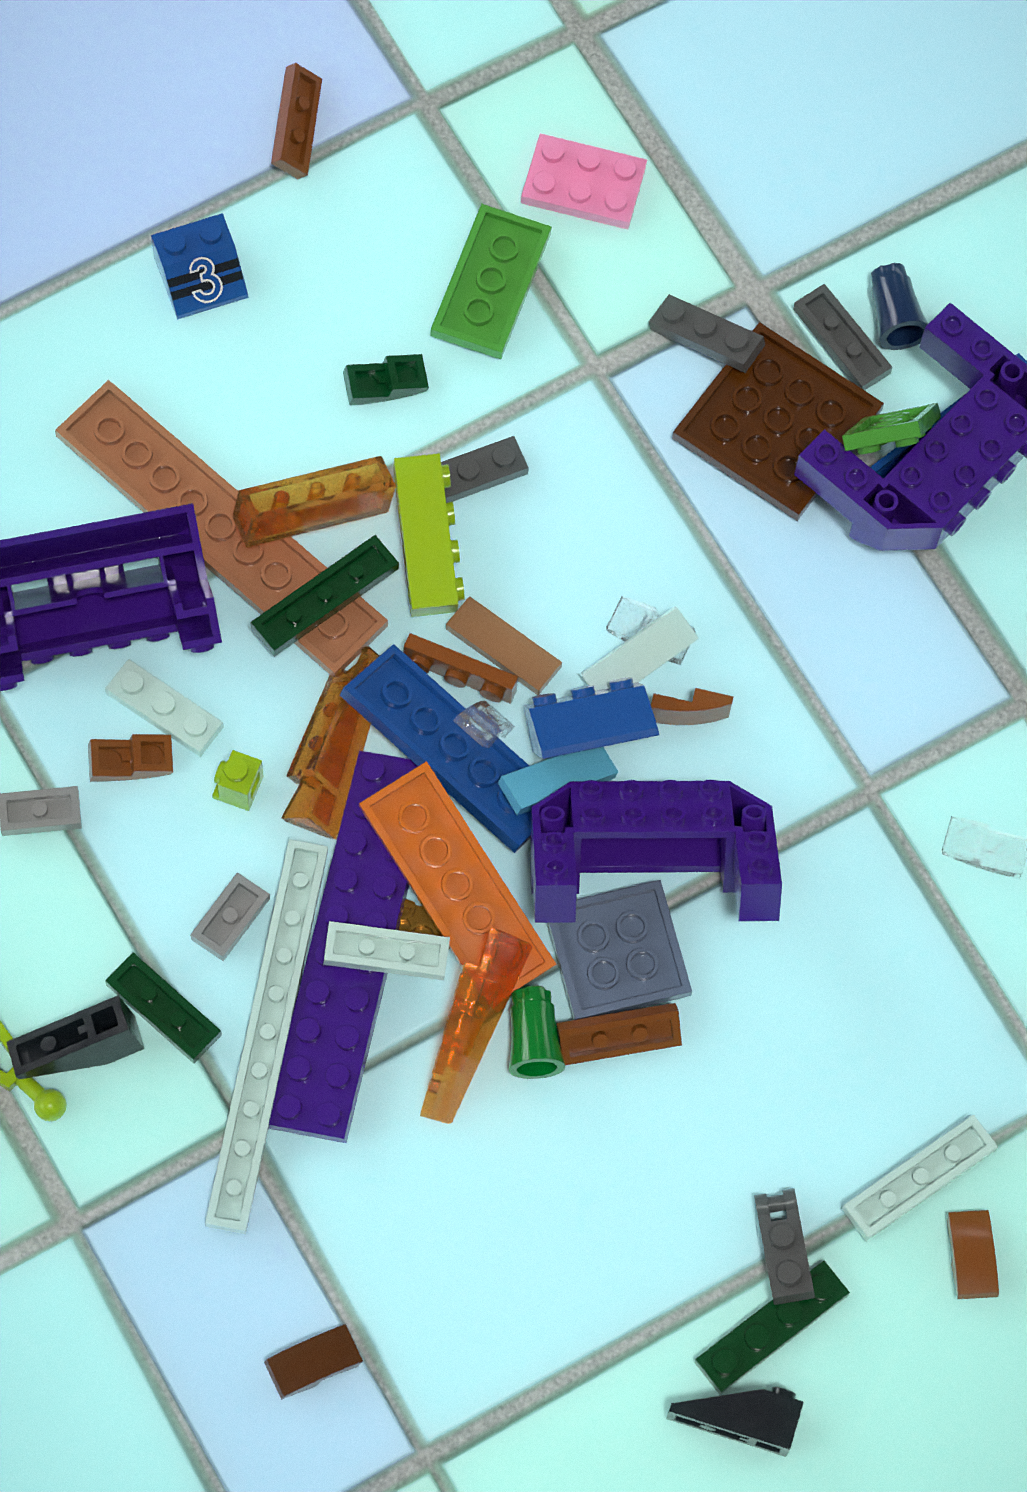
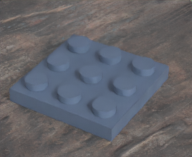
(620, 952)

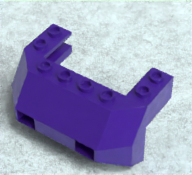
(94, 599)

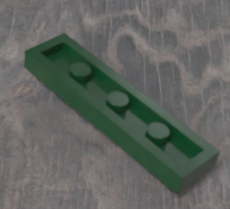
(324, 595)
(769, 1331)

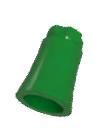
(534, 1035)

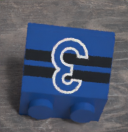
(199, 266)

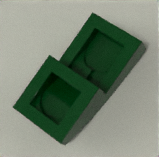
(386, 381)

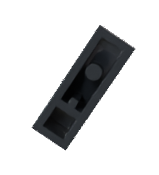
(78, 1041)
(751, 1417)

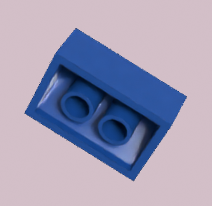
(590, 718)

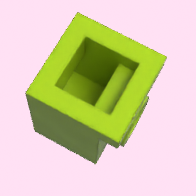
(238, 780)

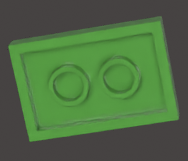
(899, 426)

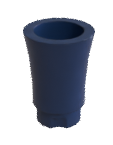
(897, 308)

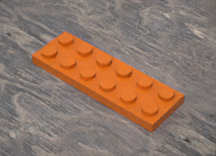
(449, 869)

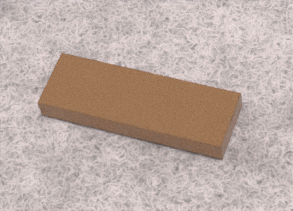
(503, 645)

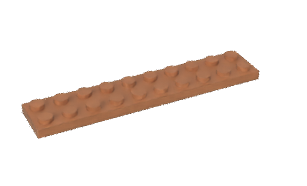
(163, 473)

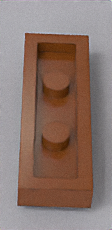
(296, 121)
(461, 669)
(619, 1034)

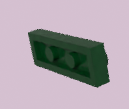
(163, 1008)

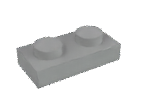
(40, 811)
(230, 916)

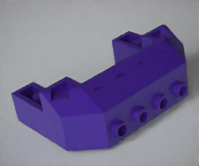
(951, 465)
(654, 830)

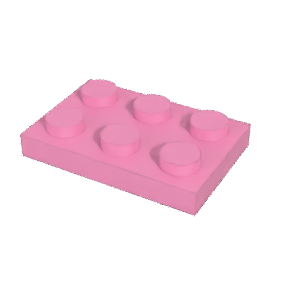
(584, 181)

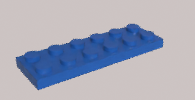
(420, 723)

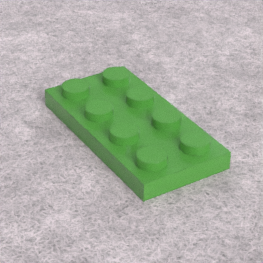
(491, 281)

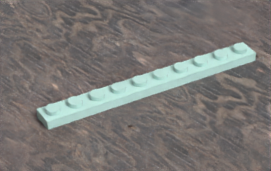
(266, 1037)

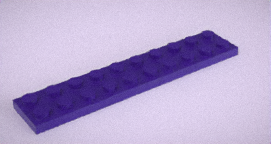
(335, 1003)

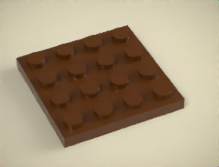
(766, 417)

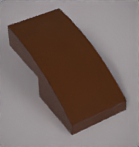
(313, 1361)

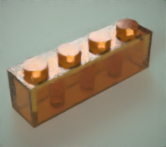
(313, 501)

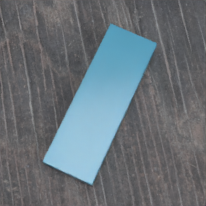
(536, 782)

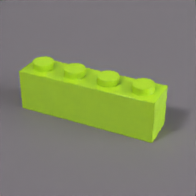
(426, 535)

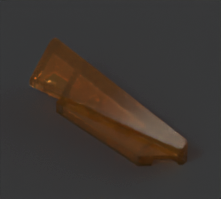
(328, 756)
(471, 1021)

